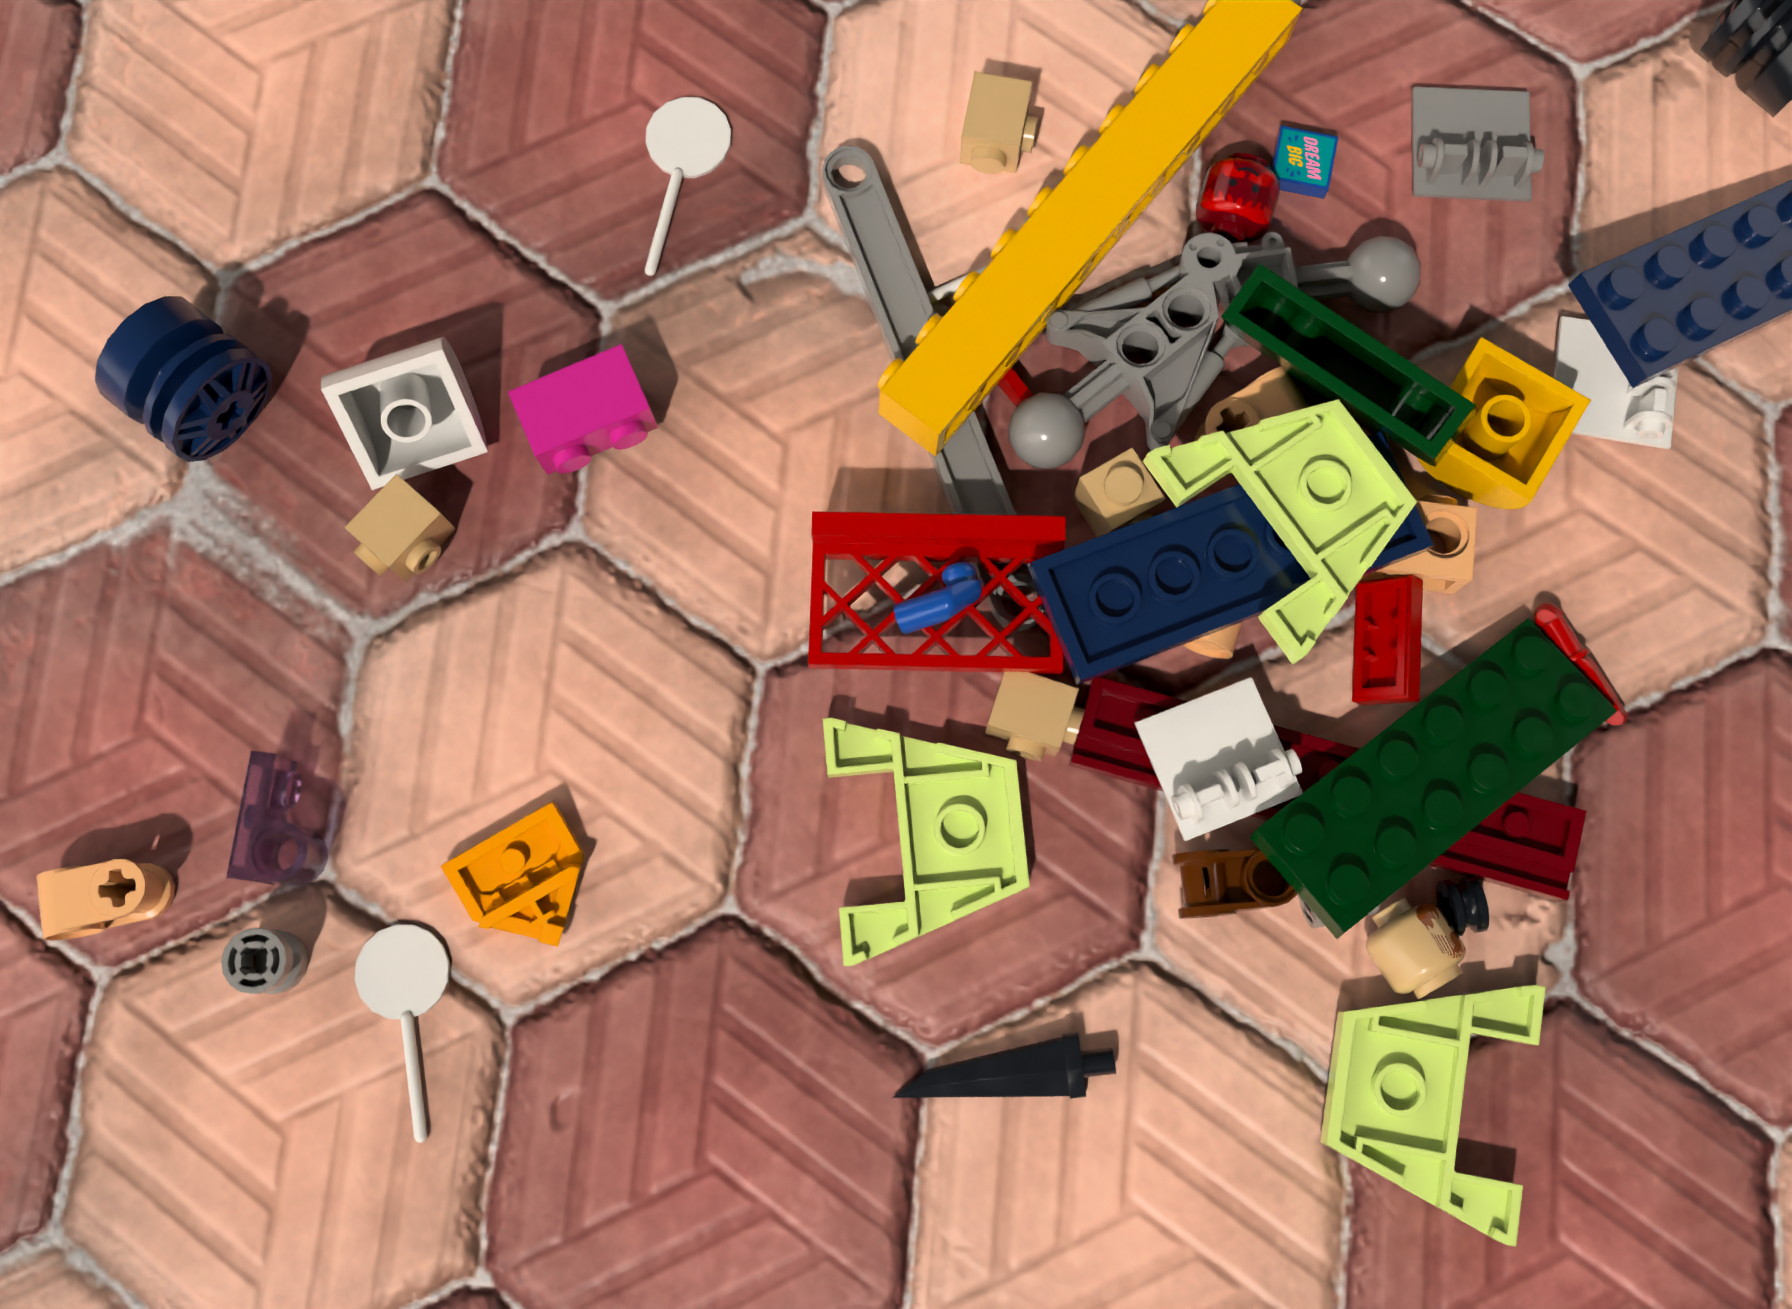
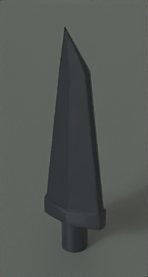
(1032, 1070)

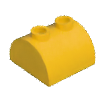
(1515, 431)

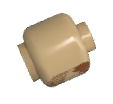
(1415, 948)

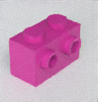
(583, 411)

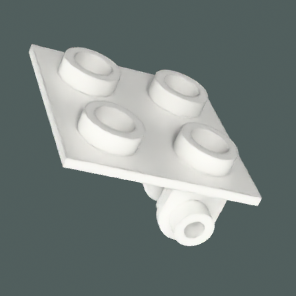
(1616, 409)
(1219, 759)

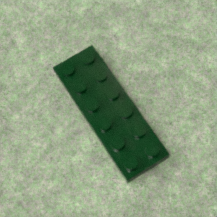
(1431, 777)

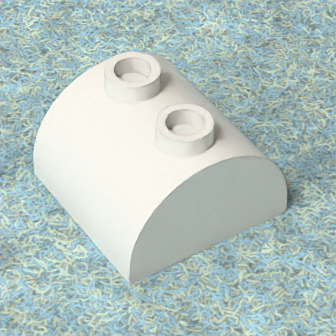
(406, 412)

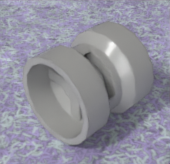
(279, 961)

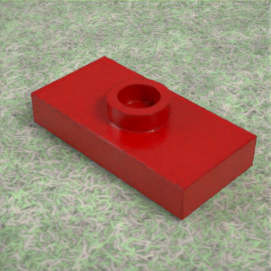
(1387, 641)

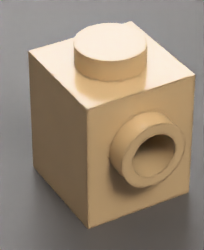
(997, 123)
(1118, 494)
(399, 531)
(1034, 715)

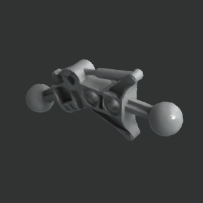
(1050, 426)

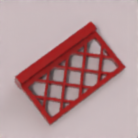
(932, 539)

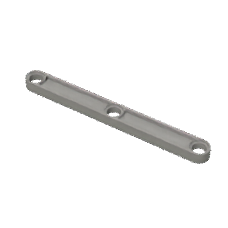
(901, 311)

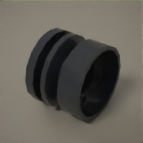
(1762, 35)

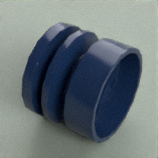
(183, 378)

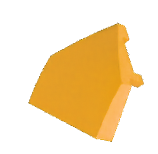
(521, 876)

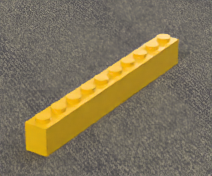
(1081, 219)

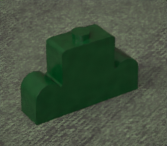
(1348, 365)

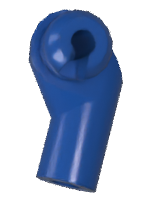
(942, 604)

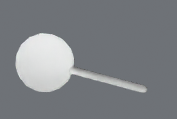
(686, 141)
(402, 977)

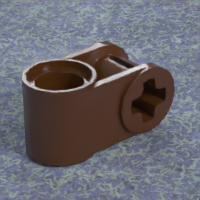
(1227, 883)

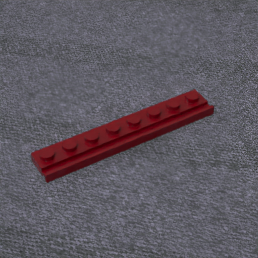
(1519, 846)

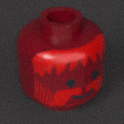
(1238, 198)

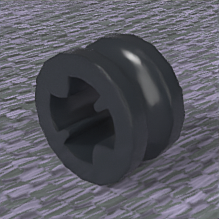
(1463, 904)

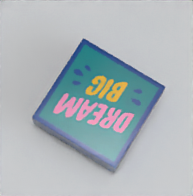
(1304, 161)

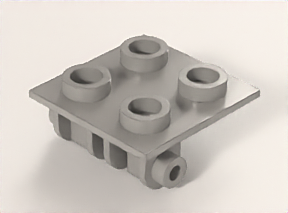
(1472, 144)

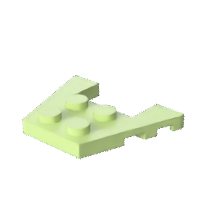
(1318, 490)
(955, 832)
(1401, 1096)

